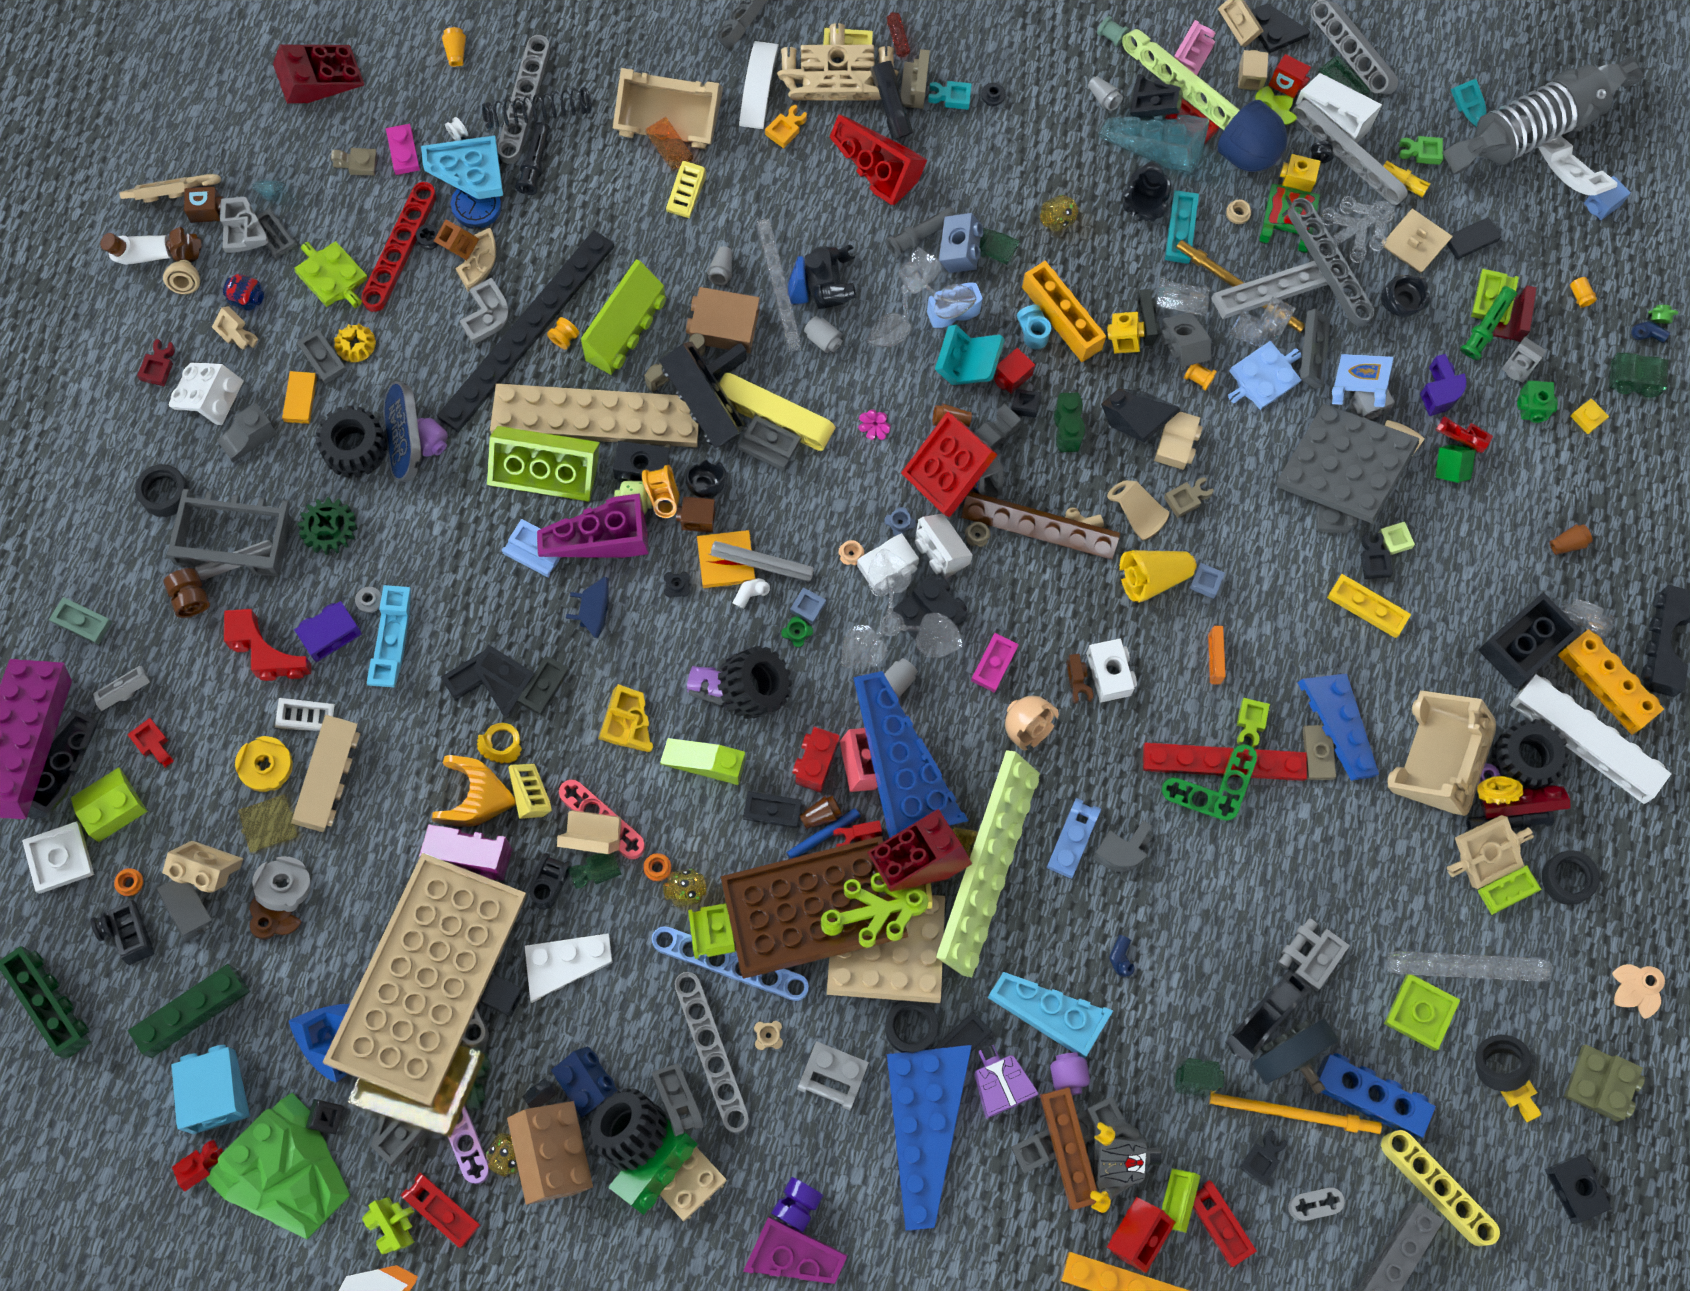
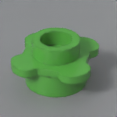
(1662, 314)

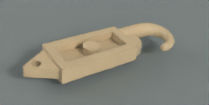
(173, 188)

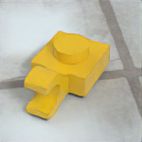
(1523, 1098)

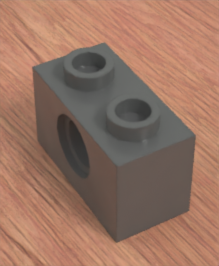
(1186, 339)

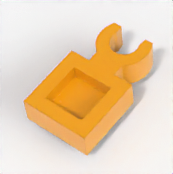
(784, 128)

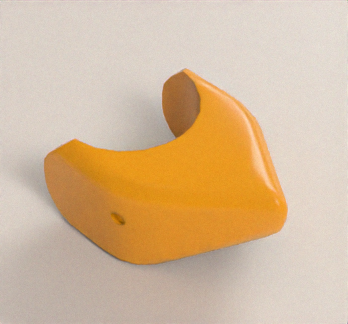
(484, 800)

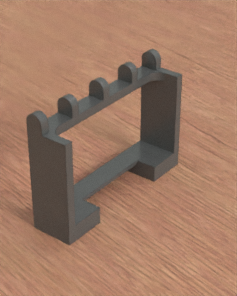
(257, 564)

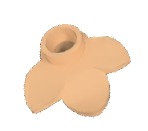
(1635, 991)

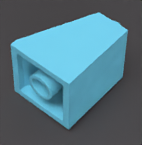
(208, 1090)

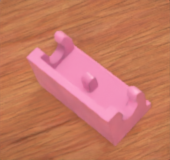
(1195, 47)

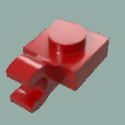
(149, 740)
(859, 832)
(196, 1165)

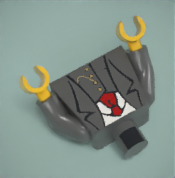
(1119, 1160)

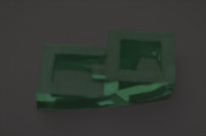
(998, 245)

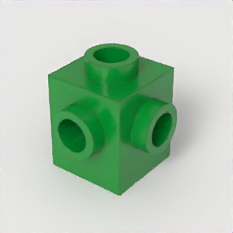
(1537, 401)

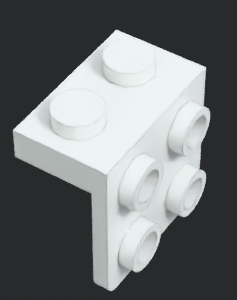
(207, 390)

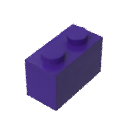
(327, 631)

